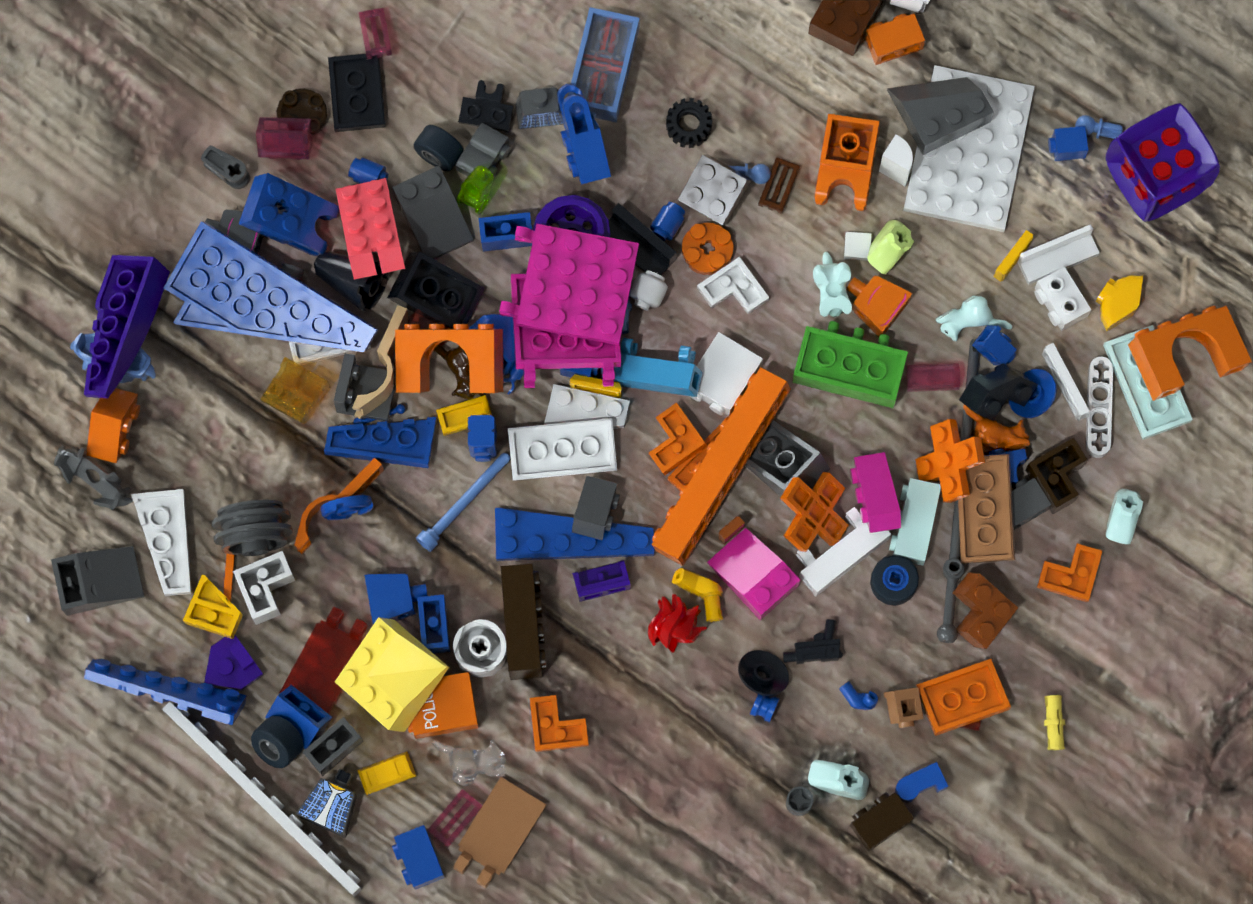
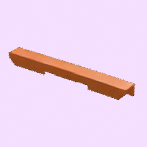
(228, 581)

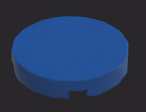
(344, 507)

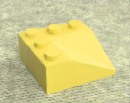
(391, 674)

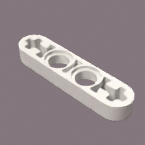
(1102, 407)

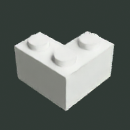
(259, 580)

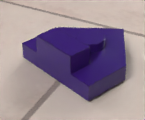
(231, 665)

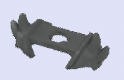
(75, 462)

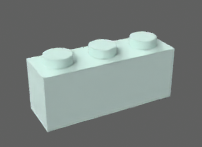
(916, 520)

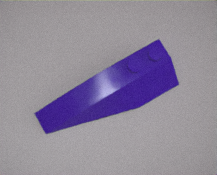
(124, 316)

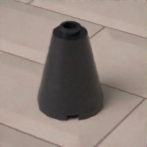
(337, 273)

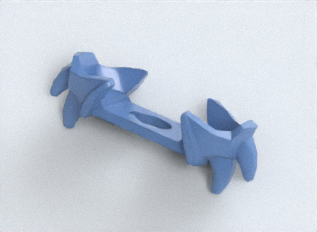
(140, 367)

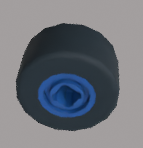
(890, 588)

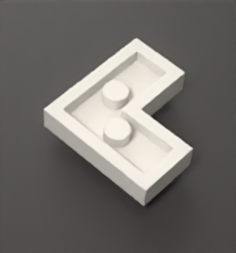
(737, 281)

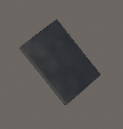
(356, 92)

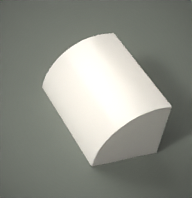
(897, 161)

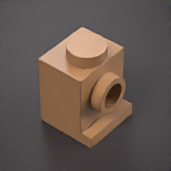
(911, 704)

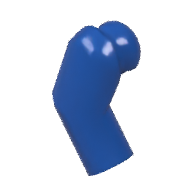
(858, 700)

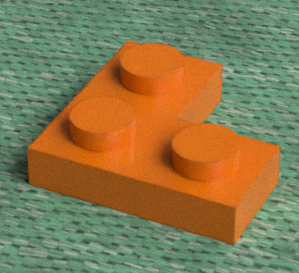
(682, 441)
(1073, 581)
(552, 733)

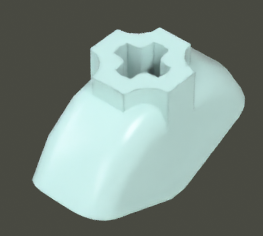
(1124, 516)
(839, 779)

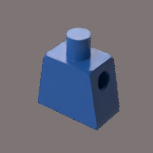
(392, 596)

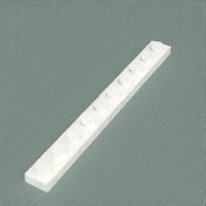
(271, 806)

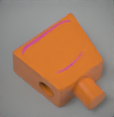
(878, 302)

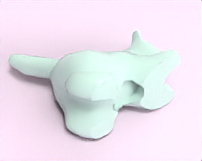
(832, 281)
(971, 314)

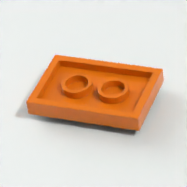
(963, 697)

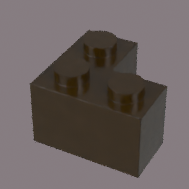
(1053, 471)

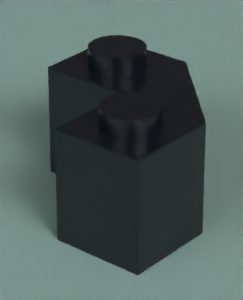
(989, 392)

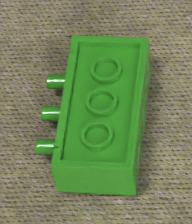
(850, 365)

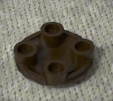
(303, 105)

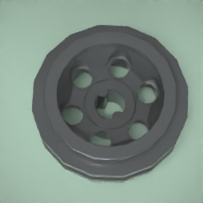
(252, 527)

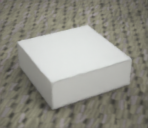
(857, 245)

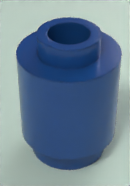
(364, 171)
(668, 221)

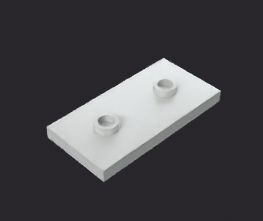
(562, 449)

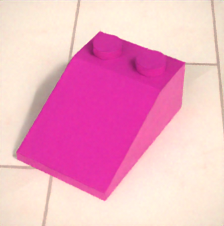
(754, 573)

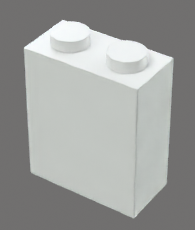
(725, 373)

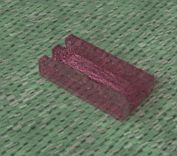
(377, 50)
(470, 801)

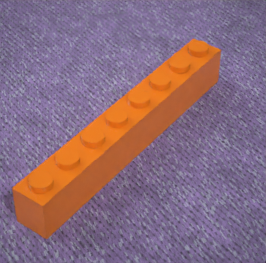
(720, 466)

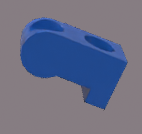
(920, 781)

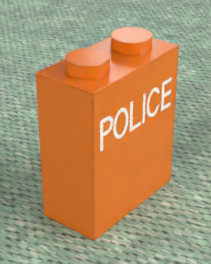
(447, 708)

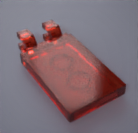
(324, 659)

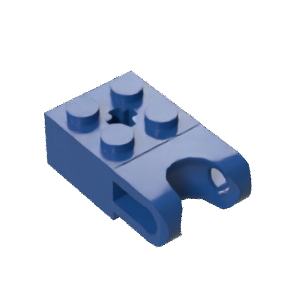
(582, 137)
(286, 213)

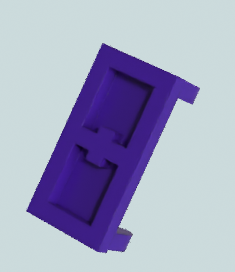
(601, 581)

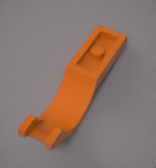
(355, 487)

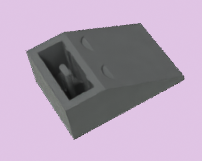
(97, 579)

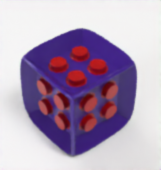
(1162, 162)

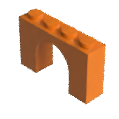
(1212, 329)
(481, 346)

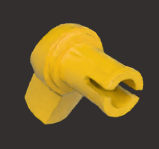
(701, 587)

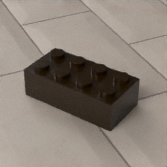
(521, 621)

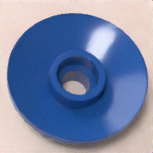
(1046, 394)

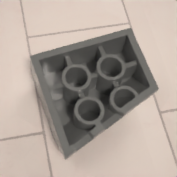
(941, 110)

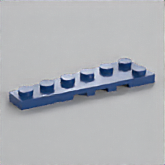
(547, 536)
(213, 702)

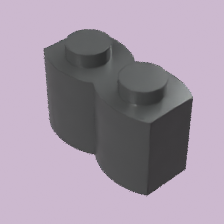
(483, 150)

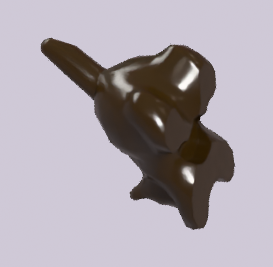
(459, 365)

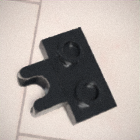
(487, 109)

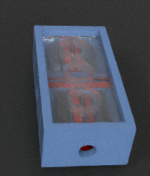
(605, 61)

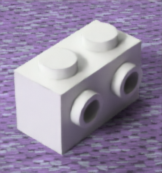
(1062, 299)

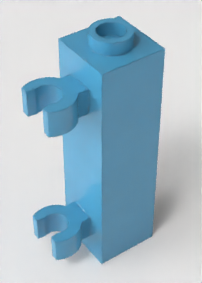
(658, 374)

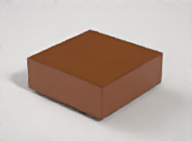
(731, 530)

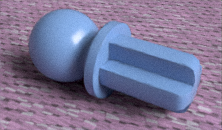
(1101, 129)
(759, 173)

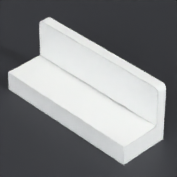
(1055, 254)

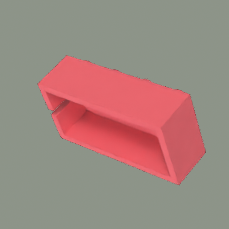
(369, 228)

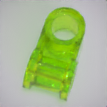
(476, 189)

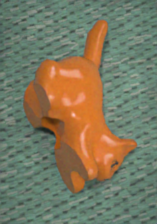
(996, 435)

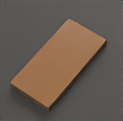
(987, 513)

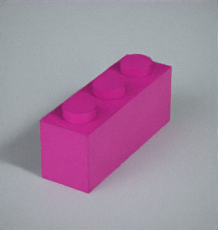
(876, 492)

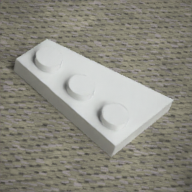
(578, 405)

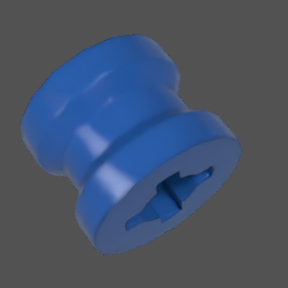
(764, 707)

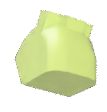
(889, 246)

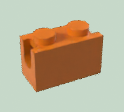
(894, 38)

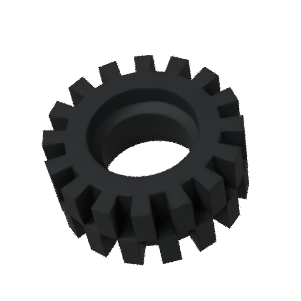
(689, 108)

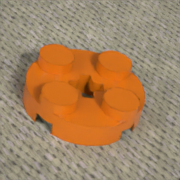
(700, 235)

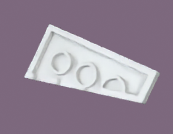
(166, 533)

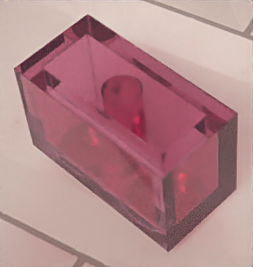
(284, 138)

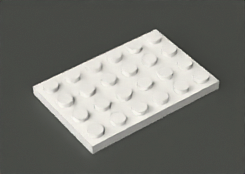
(974, 174)

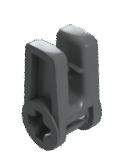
(224, 166)

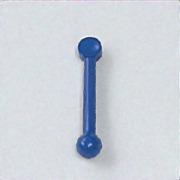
(400, 409)

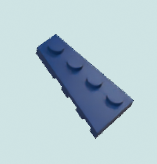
(393, 443)

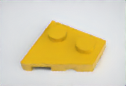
(212, 610)

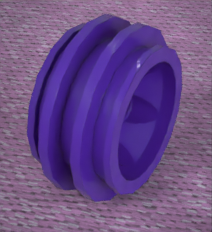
(577, 206)

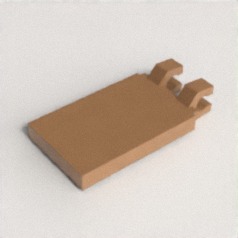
(498, 830)

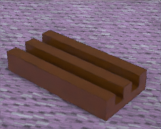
(772, 204)

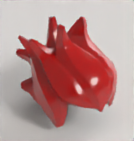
(674, 624)

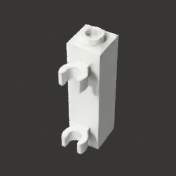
(842, 557)

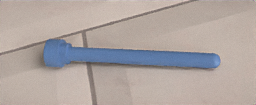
(429, 538)

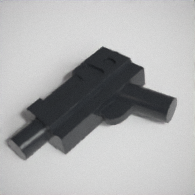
(822, 649)

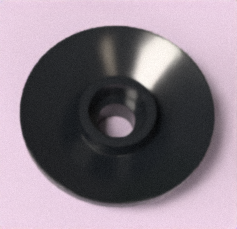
(763, 673)

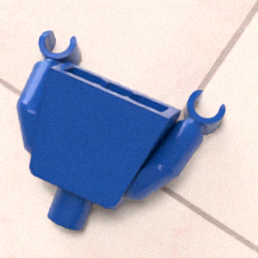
(509, 366)

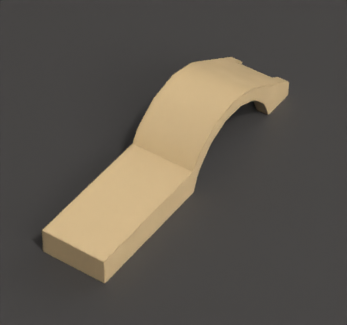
(366, 403)

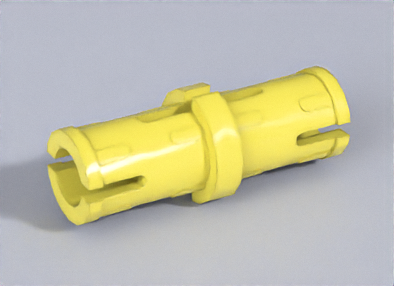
(1054, 722)

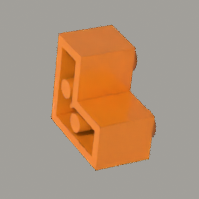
(110, 424)

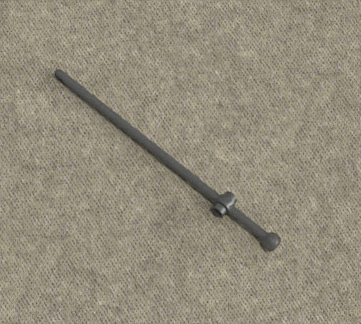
(947, 632)

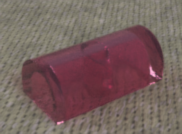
(932, 377)

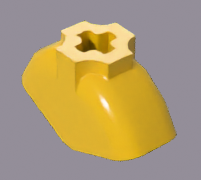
(1119, 300)

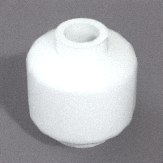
(648, 290)

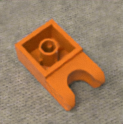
(847, 166)

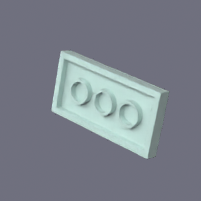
(1149, 415)

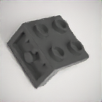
(360, 380)

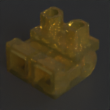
(295, 391)

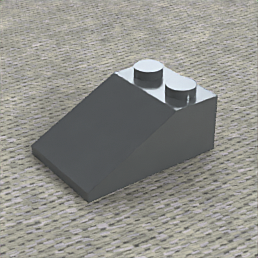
(432, 213)
(784, 456)

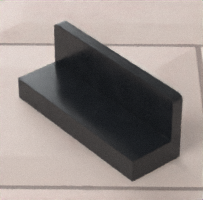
(652, 251)

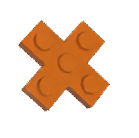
(950, 460)
(814, 511)

